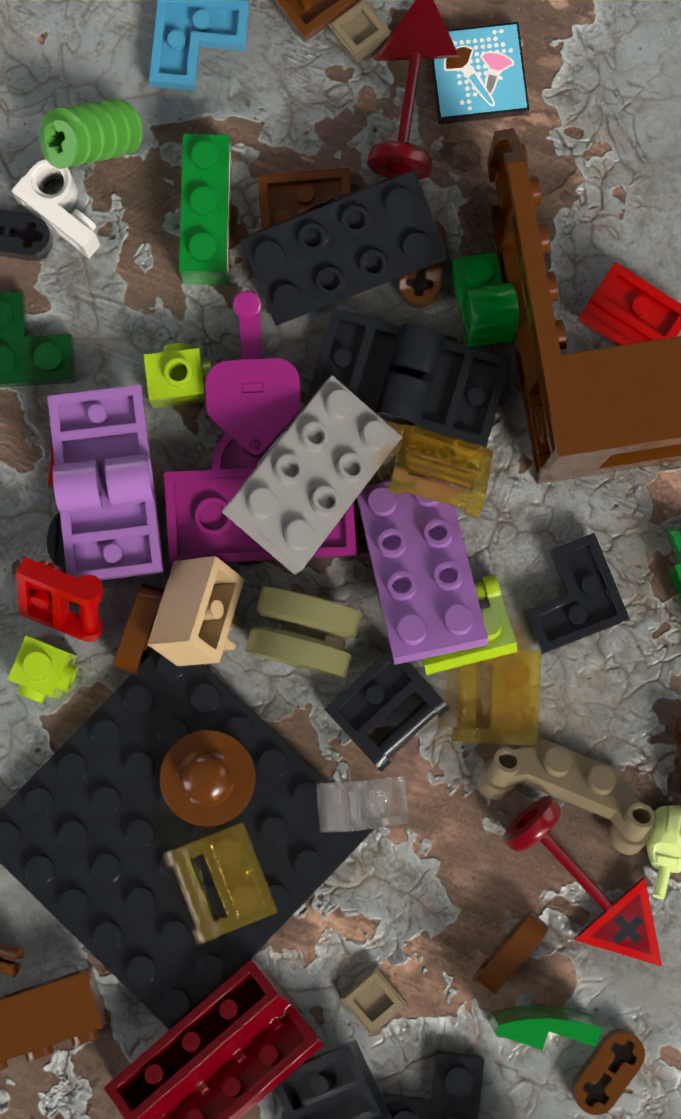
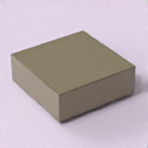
(359, 30)
(373, 1000)

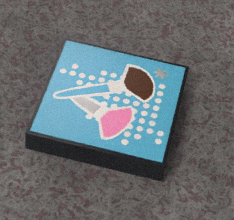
(485, 79)

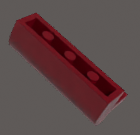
(219, 1054)

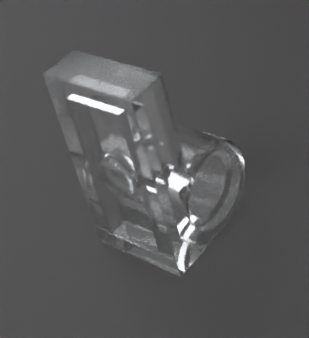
(362, 804)

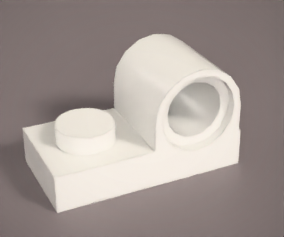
(55, 208)

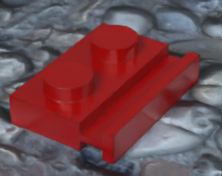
(630, 310)

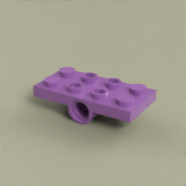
(105, 483)
(420, 574)

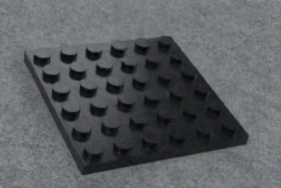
(96, 829)

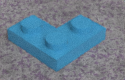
(186, 27)

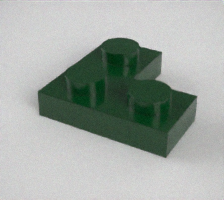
(35, 358)

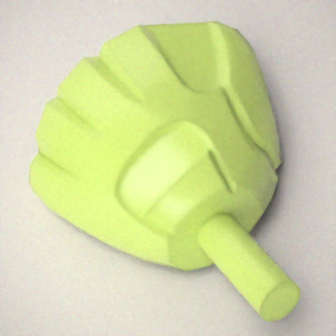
(665, 846)

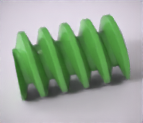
(90, 133)

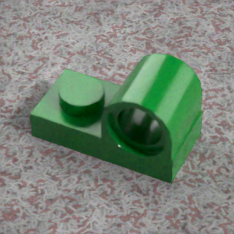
(484, 302)

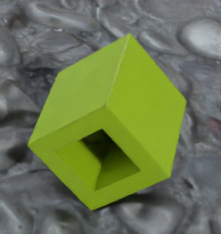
(176, 376)
(42, 670)

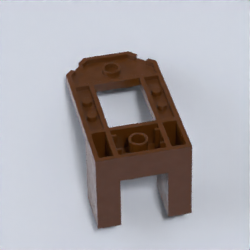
(586, 407)

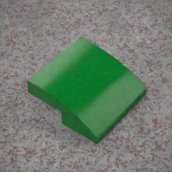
(532, 1023)

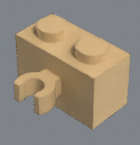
(197, 612)

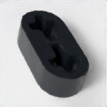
(21, 223)

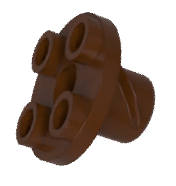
(207, 778)

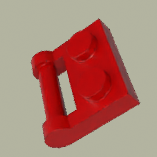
(46, 594)

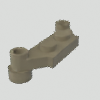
(573, 780)

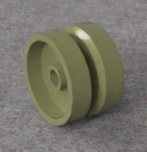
(305, 624)

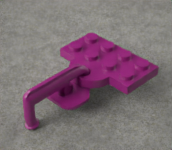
(254, 405)

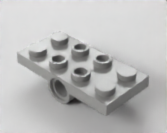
(312, 475)

